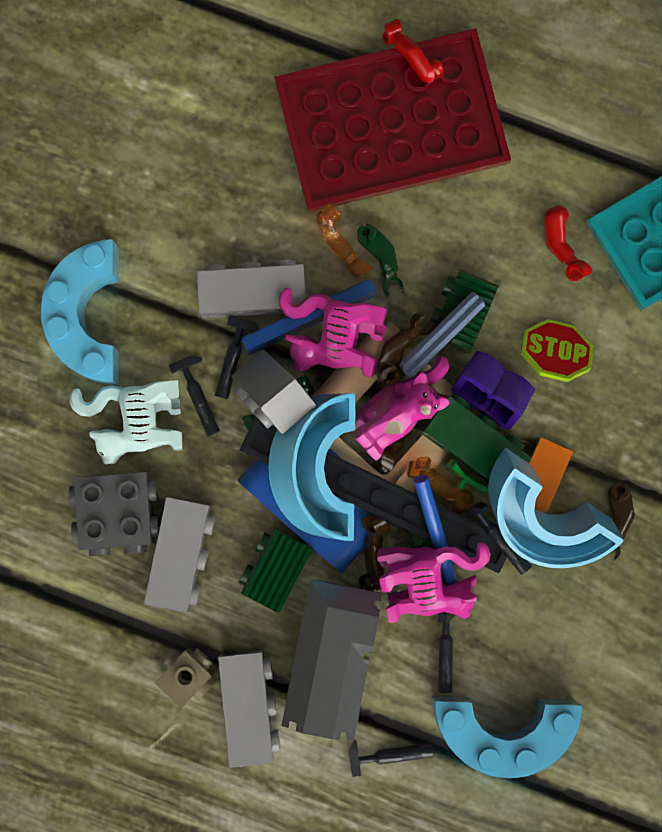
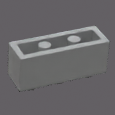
(249, 289)
(272, 392)
(179, 555)
(248, 708)

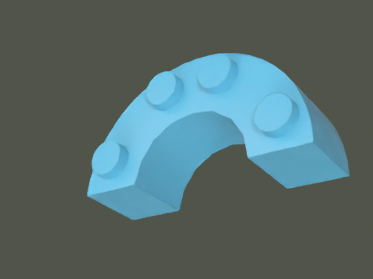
(65, 306)
(299, 473)
(540, 537)
(512, 753)

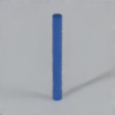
(434, 525)

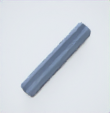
(441, 335)

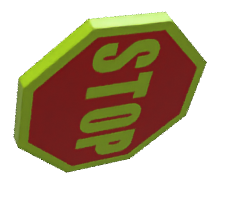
(557, 350)

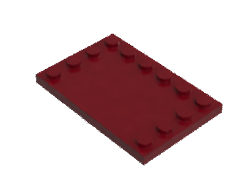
(379, 129)

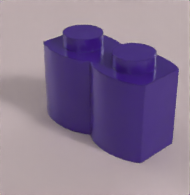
(493, 390)

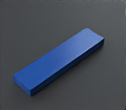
(287, 326)

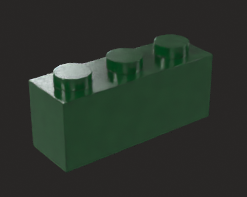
(468, 437)

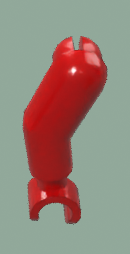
(425, 70)
(556, 242)

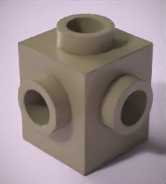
(176, 685)

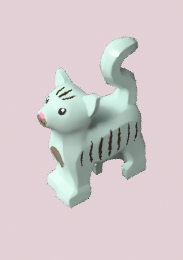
(138, 412)

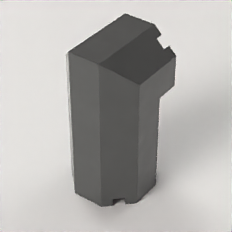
(331, 660)

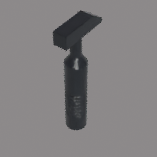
(232, 356)
(196, 394)
(493, 531)
(445, 671)
(388, 756)

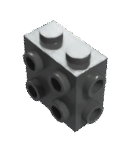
(114, 512)

